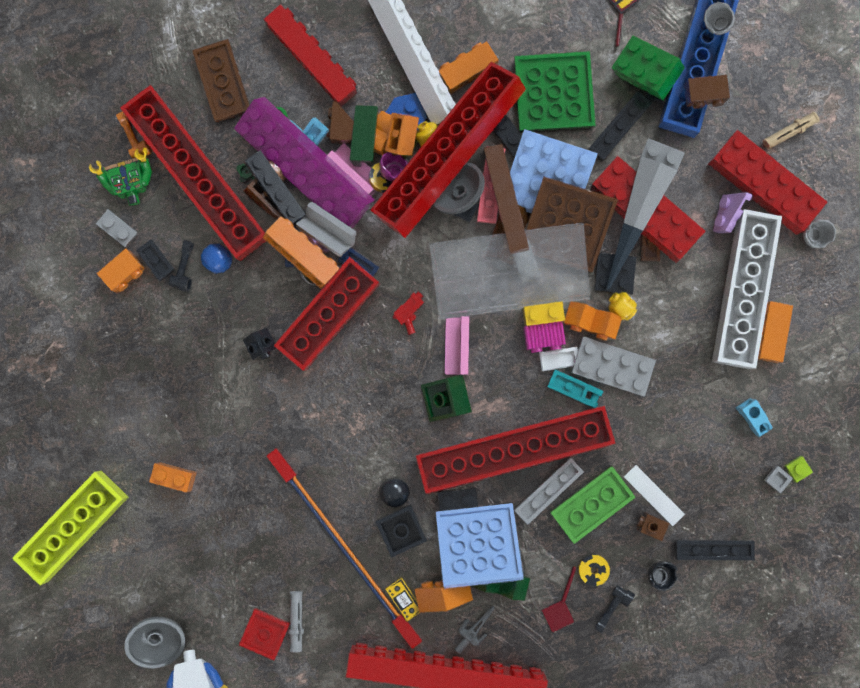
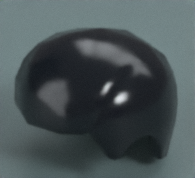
(394, 492)
(662, 575)

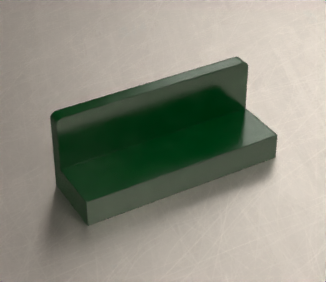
(363, 134)

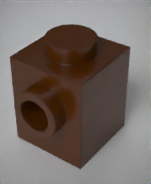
(652, 526)

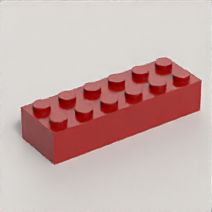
(767, 182)
(668, 227)
(327, 314)

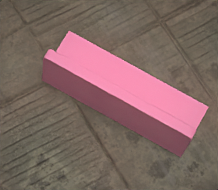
(359, 174)
(457, 346)

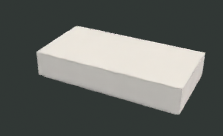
(558, 358)

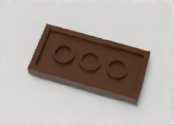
(221, 80)

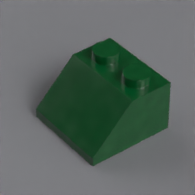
(446, 398)

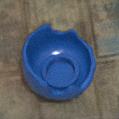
(216, 258)

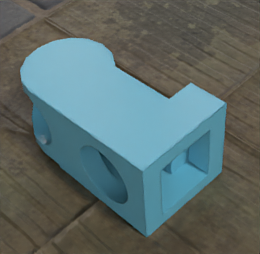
(755, 417)

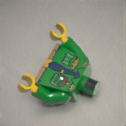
(126, 177)

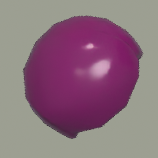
(391, 165)

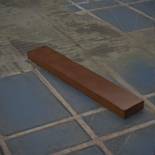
(506, 199)

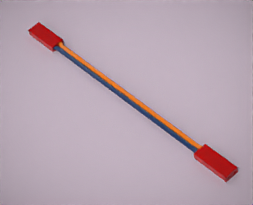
(399, 622)

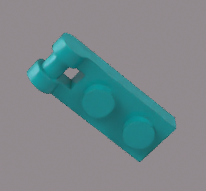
(574, 388)

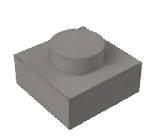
(778, 479)

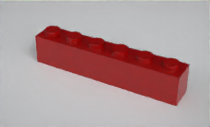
(310, 55)

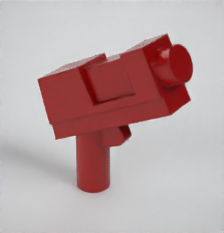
(406, 312)

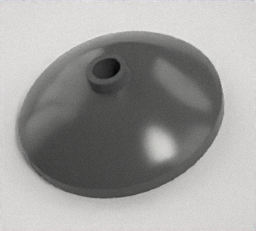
(469, 182)
(154, 650)

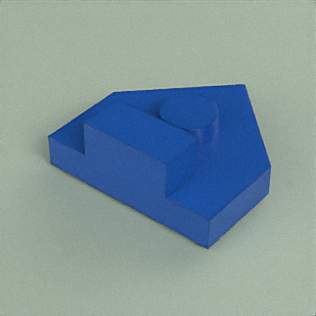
(408, 105)

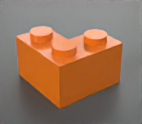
(437, 598)

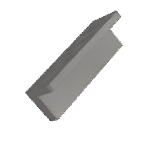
(327, 230)

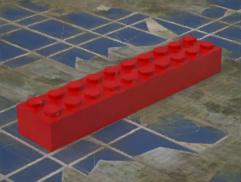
(448, 149)
(194, 173)
(515, 450)
(436, 670)

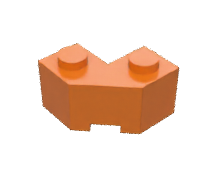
(598, 322)

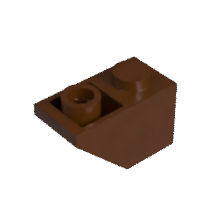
(341, 125)

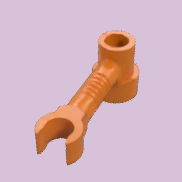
(124, 121)

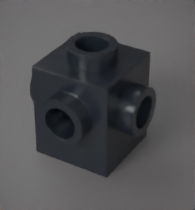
(260, 344)

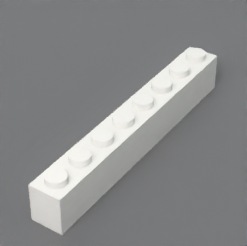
(414, 58)

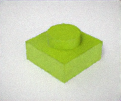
(798, 469)

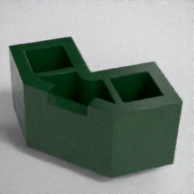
(511, 589)

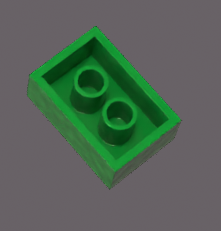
(648, 67)

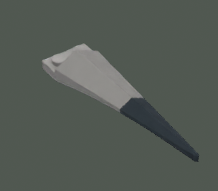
(653, 176)

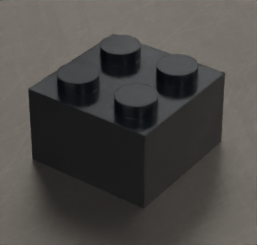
(401, 530)

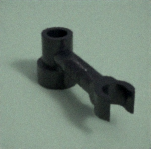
(180, 281)
(620, 596)

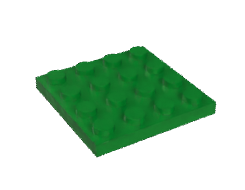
(556, 91)

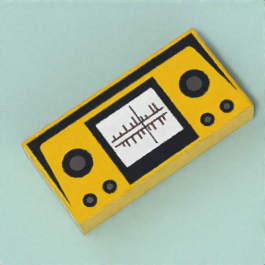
(403, 599)

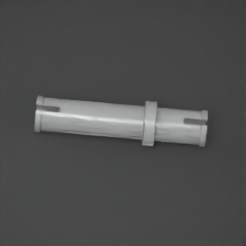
(296, 621)

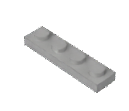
(548, 490)

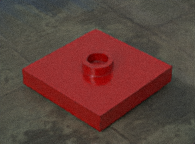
(264, 634)

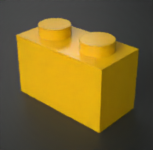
(543, 313)

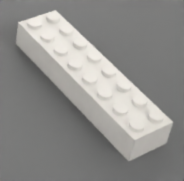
(747, 289)

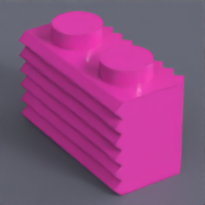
(544, 336)

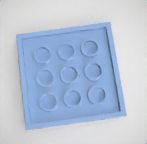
(551, 158)
(478, 546)

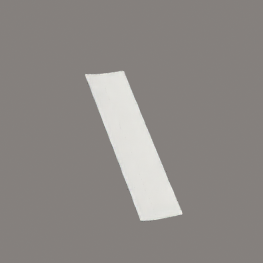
(654, 495)

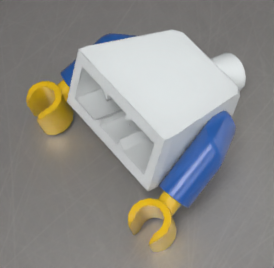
(194, 674)

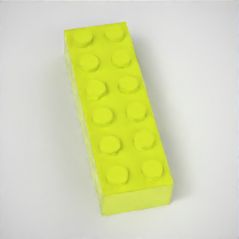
(70, 527)

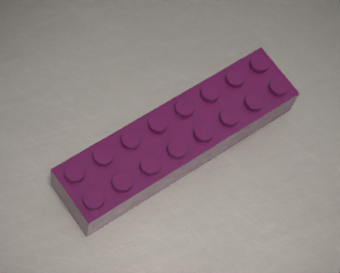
(303, 162)

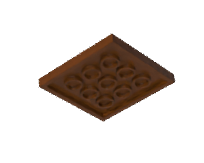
(569, 204)

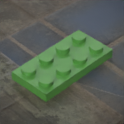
(592, 504)

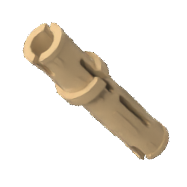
(809, 120)

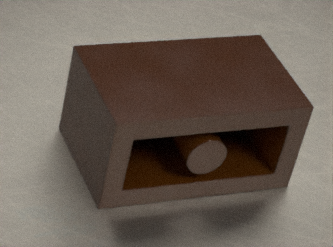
(706, 91)

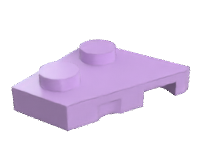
(730, 211)

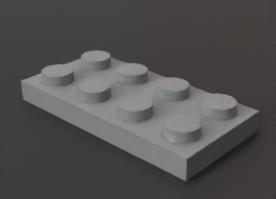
(613, 366)

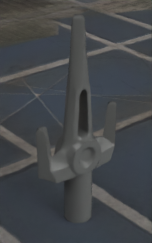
(470, 635)

